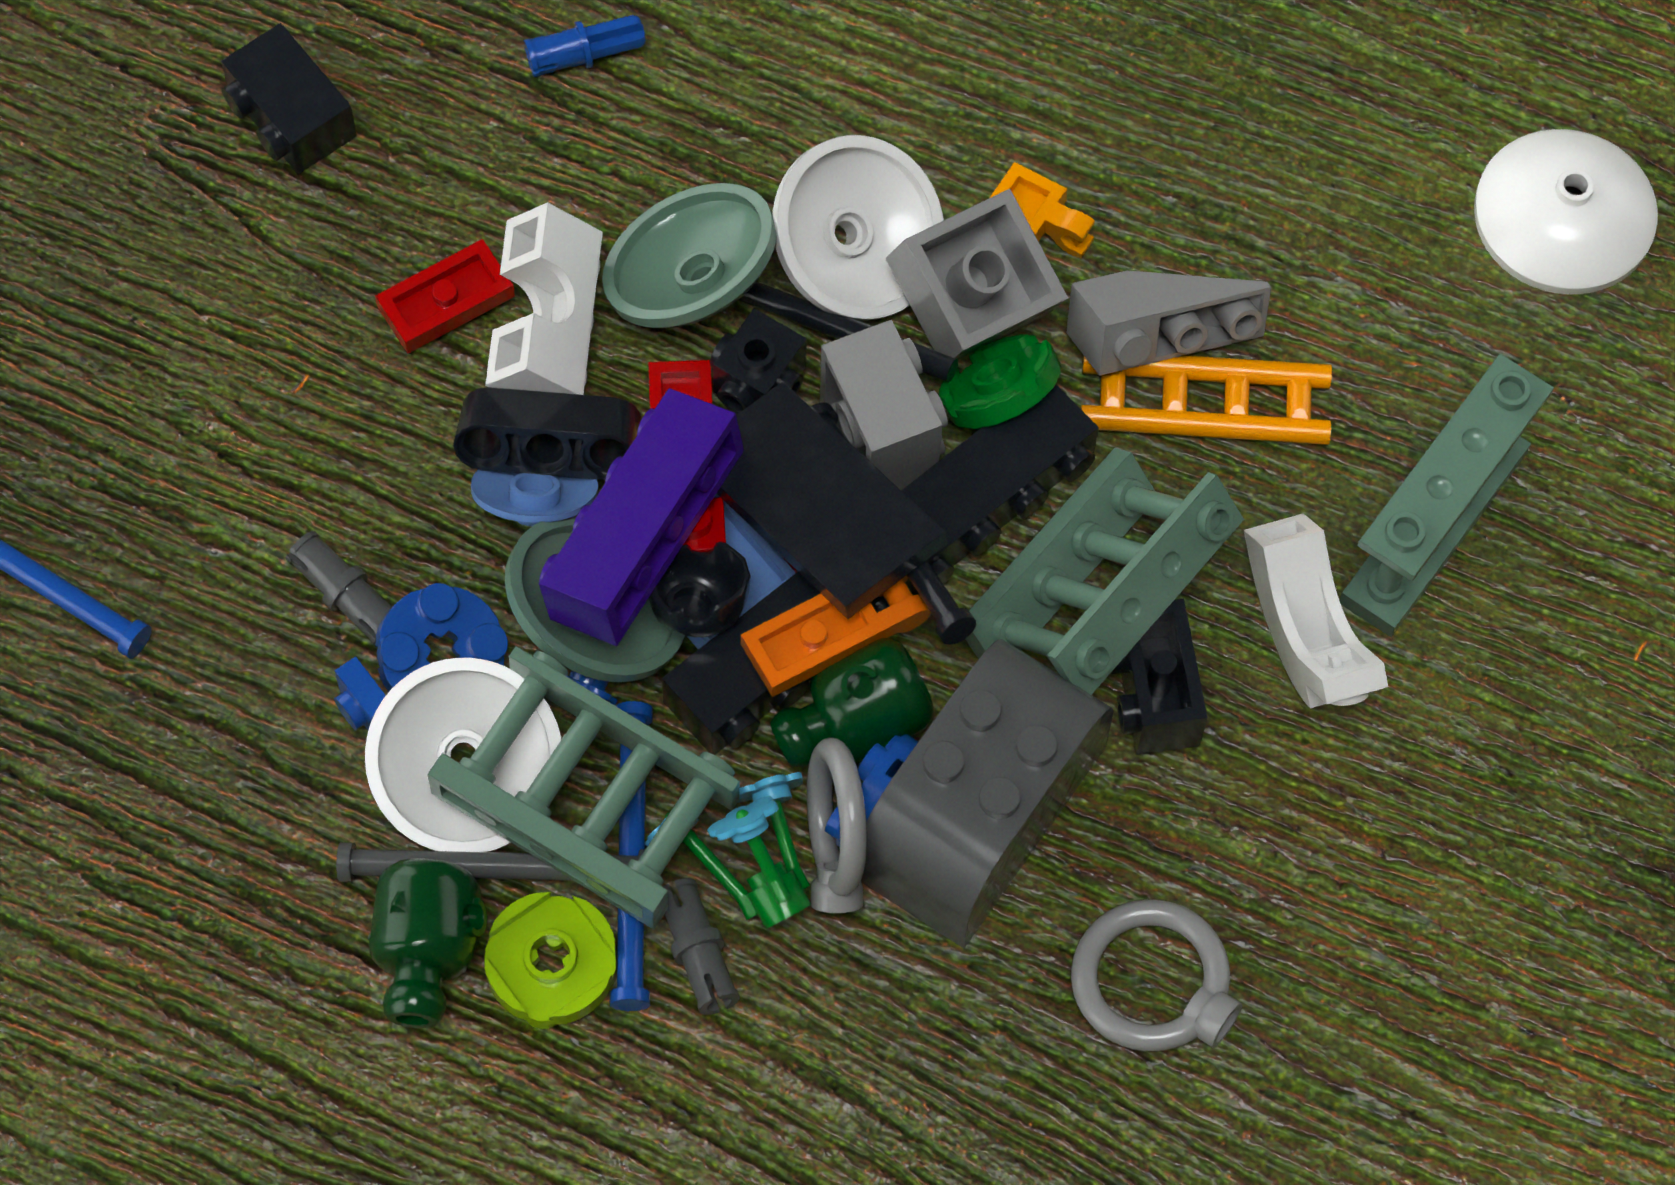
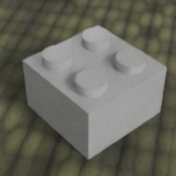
(976, 276)
(882, 401)

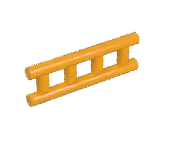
(1235, 421)

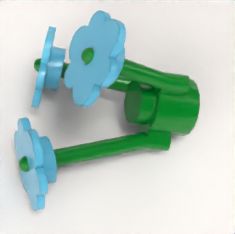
(775, 889)

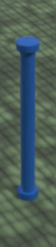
(128, 635)
(630, 935)

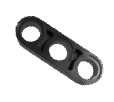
(544, 432)

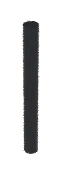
(836, 326)

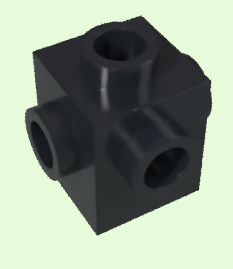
(757, 361)

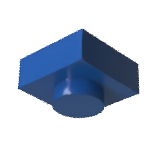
(358, 694)

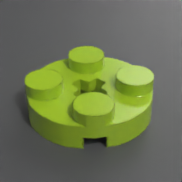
(546, 996)

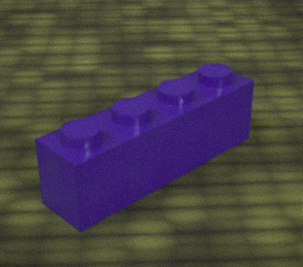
(641, 516)

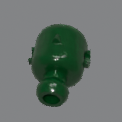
(858, 702)
(424, 935)

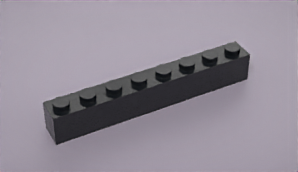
(967, 493)

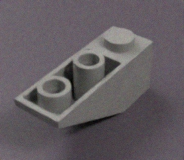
(1159, 316)

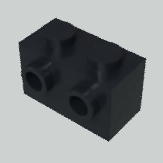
(1162, 687)

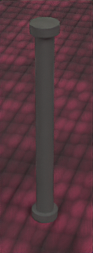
(488, 865)

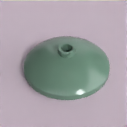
(690, 256)
(639, 654)

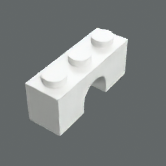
(558, 269)

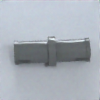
(342, 585)
(699, 948)

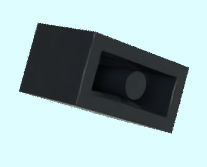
(287, 99)

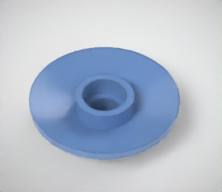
(531, 496)

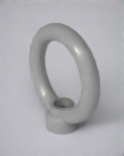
(838, 873)
(1208, 1013)

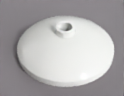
(875, 198)
(1558, 237)
(427, 717)

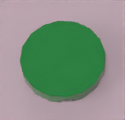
(1001, 381)

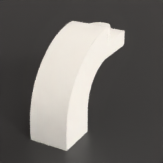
(1306, 615)

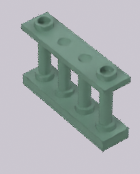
(1445, 495)
(1073, 545)
(581, 852)

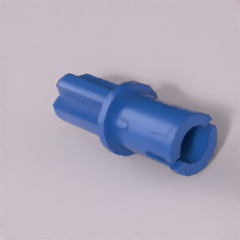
(583, 44)

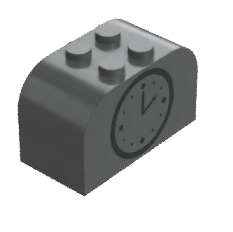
(982, 790)

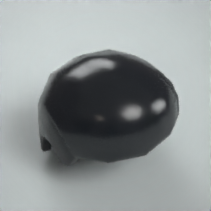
(702, 591)

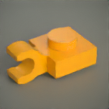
(1044, 209)

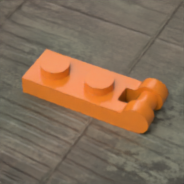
(819, 635)

